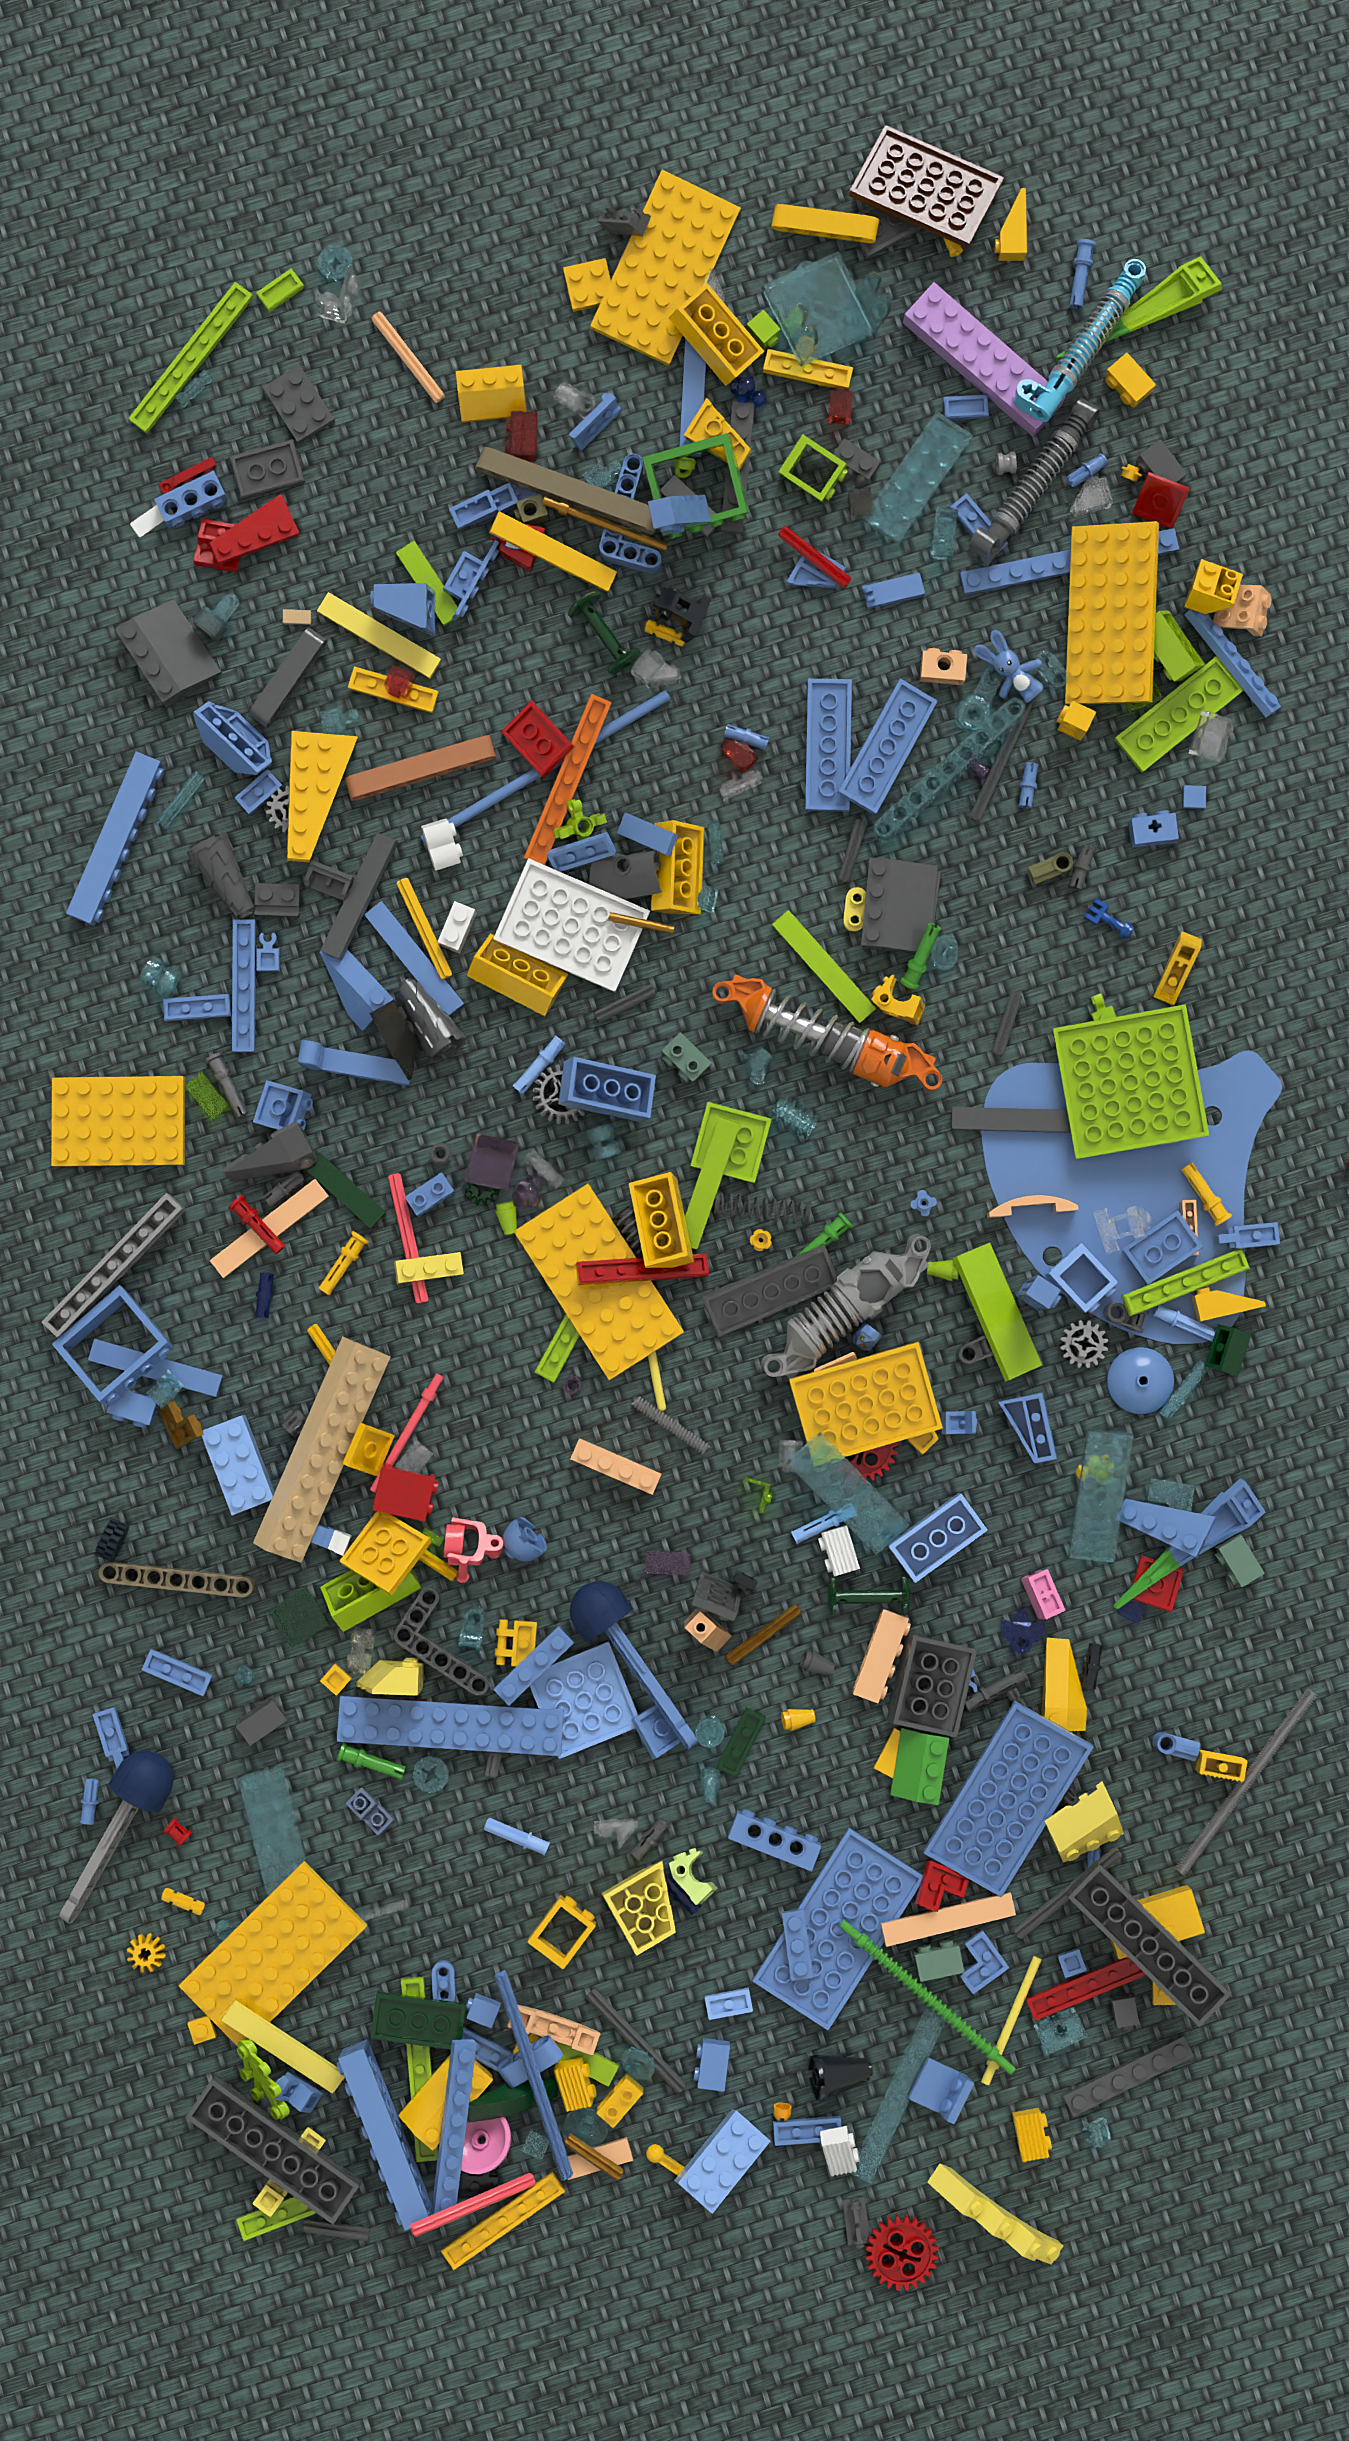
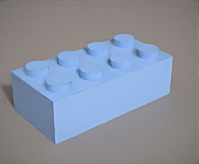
(238, 1464)
(937, 1537)
(722, 2160)

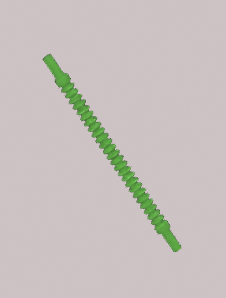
(992, 2053)

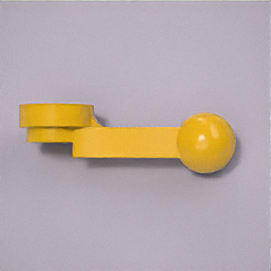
(656, 2155)

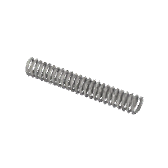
(661, 1418)

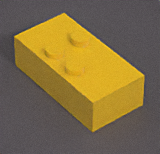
(1175, 1911)

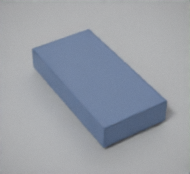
(966, 407)

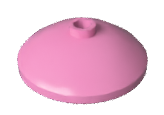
(485, 2157)

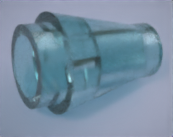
(710, 1784)

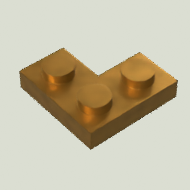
(180, 1430)

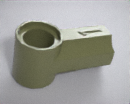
(1048, 868)

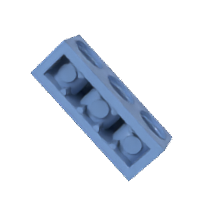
(195, 489)

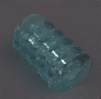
(794, 1116)

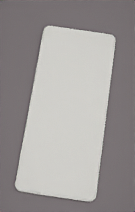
(148, 521)

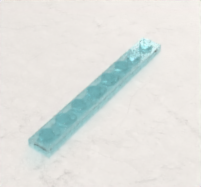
(897, 2094)

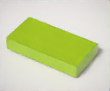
(280, 290)

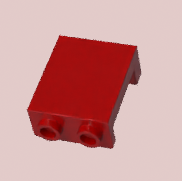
(404, 1493)

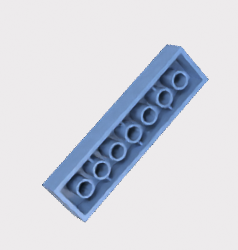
(385, 2133)

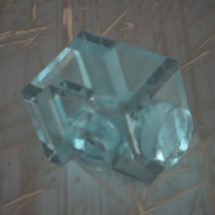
(164, 1389)

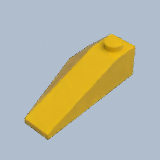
(1062, 1690)

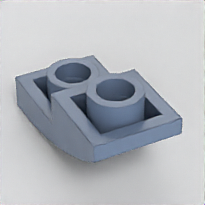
(370, 1811)

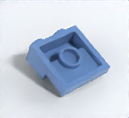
(282, 1106)

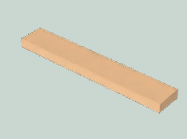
(277, 1221)
(947, 1919)

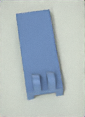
(595, 421)
(893, 591)

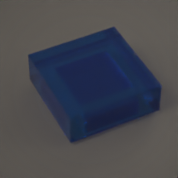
(1133, 1611)

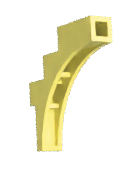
(996, 2220)

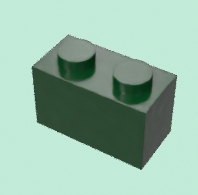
(1227, 1350)

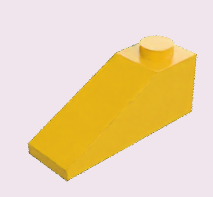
(1013, 235)
(1178, 967)
(1216, 1304)

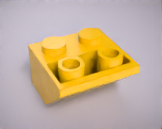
(1212, 588)

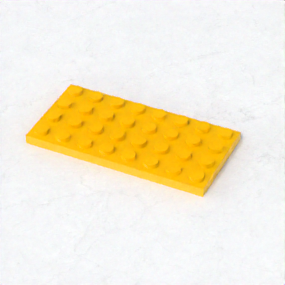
(664, 266)
(1112, 613)
(614, 1319)
(275, 1950)

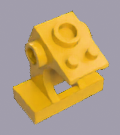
(908, 1010)

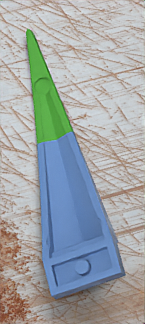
(1234, 1513)

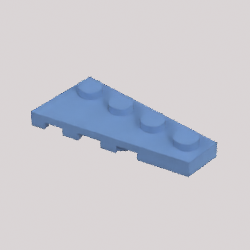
(1175, 1527)

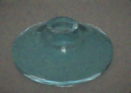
(592, 2133)

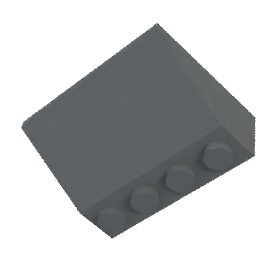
(168, 652)
(898, 904)
(931, 1685)

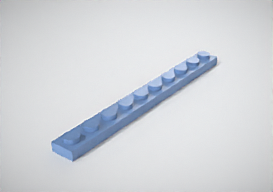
(1038, 568)

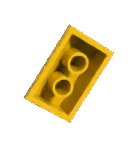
(490, 393)

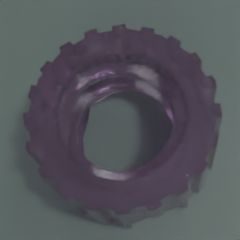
(572, 1378)

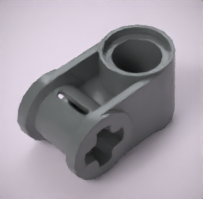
(1133, 1322)
(980, 1349)

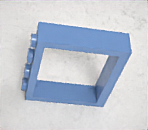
(92, 1321)

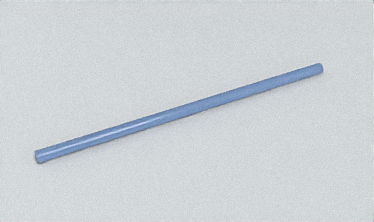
(533, 775)

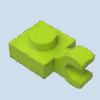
(1101, 1011)

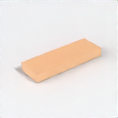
(616, 2151)

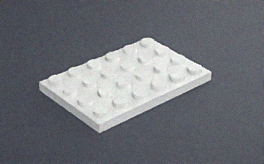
(569, 925)

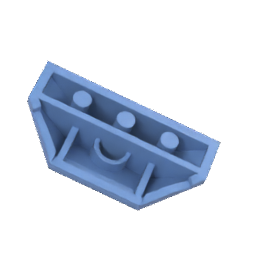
(232, 739)

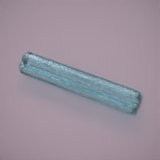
(180, 799)

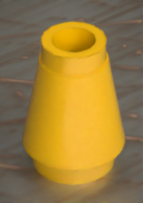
(797, 1718)

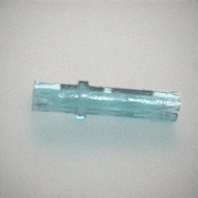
(1178, 1398)

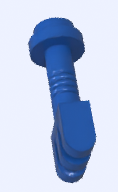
(1100, 914)

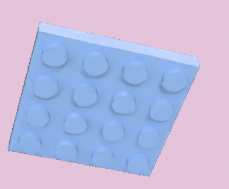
(591, 1695)

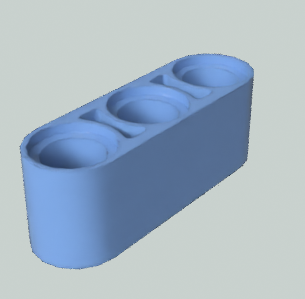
(545, 2053)

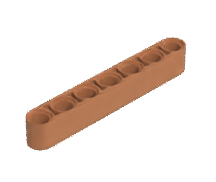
(420, 768)

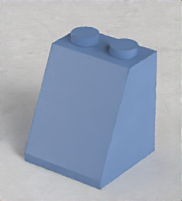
(407, 603)

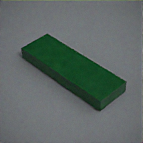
(741, 1742)

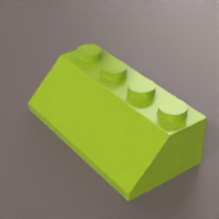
(356, 1599)

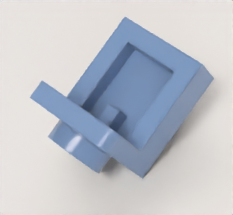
(959, 1422)

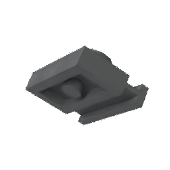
(277, 900)

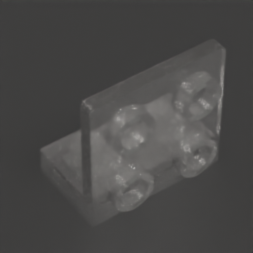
(339, 308)

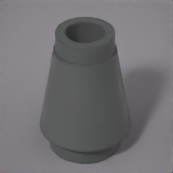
(816, 1663)

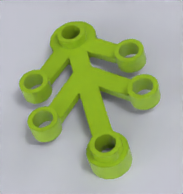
(261, 2070)

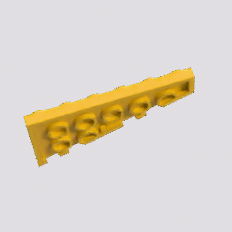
(315, 774)

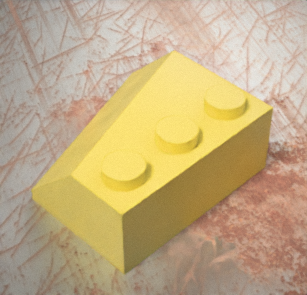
(394, 1677)
(1084, 1825)
(642, 1908)

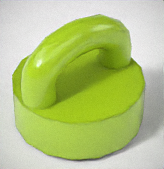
(684, 463)

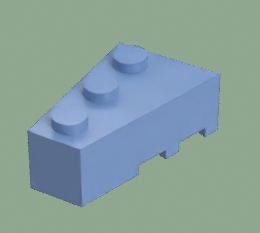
(1031, 1422)

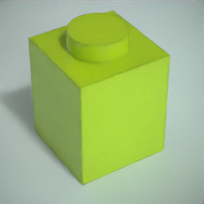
(764, 330)

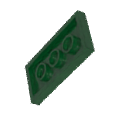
(417, 2020)

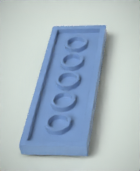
(827, 743)
(887, 746)

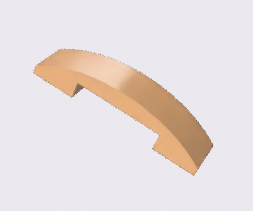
(1059, 1205)
(559, 2028)

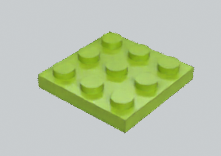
(748, 1144)

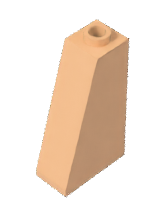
(713, 1635)

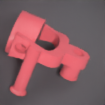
(488, 1544)

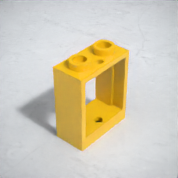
(548, 1949)

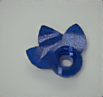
(1022, 1628)

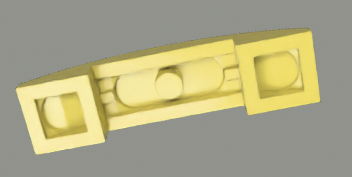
(273, 2194)

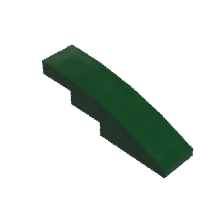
(506, 2102)

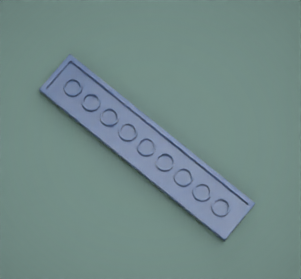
(450, 1725)

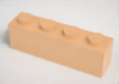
(615, 1466)
(880, 1656)

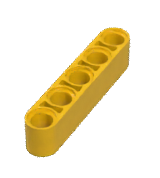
(825, 223)

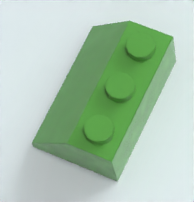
(919, 1766)

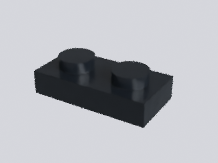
(744, 1581)

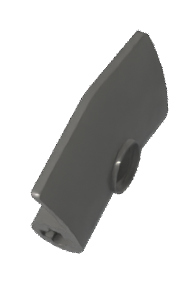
(636, 881)

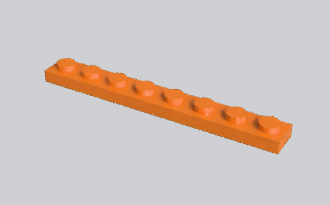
(568, 778)

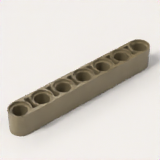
(166, 1582)

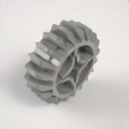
(553, 1098)

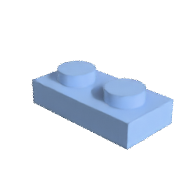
(728, 2003)

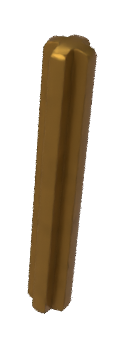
(763, 1634)

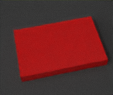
(537, 739)

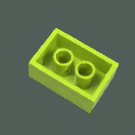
(1174, 648)

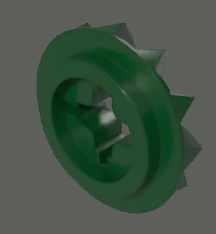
(485, 1198)

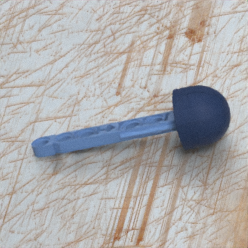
(597, 1609)

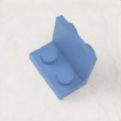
(941, 2089)

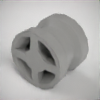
(1006, 463)

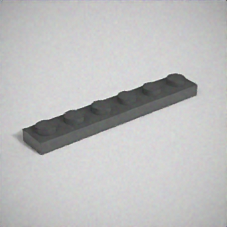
(742, 423)
(1128, 2075)

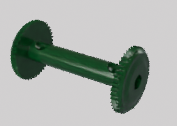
(585, 606)
(869, 1596)

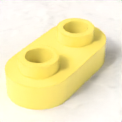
(854, 909)

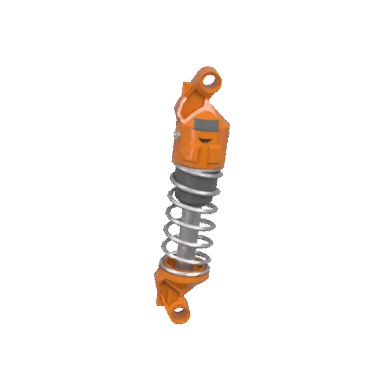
(867, 1052)

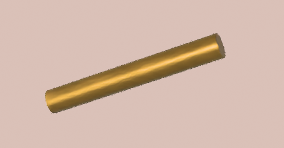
(641, 923)

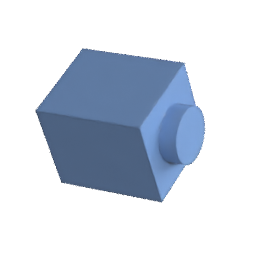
(482, 2010)

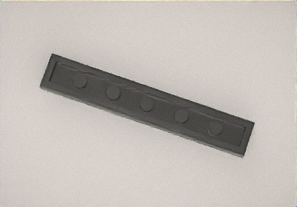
(359, 896)
(1010, 1119)

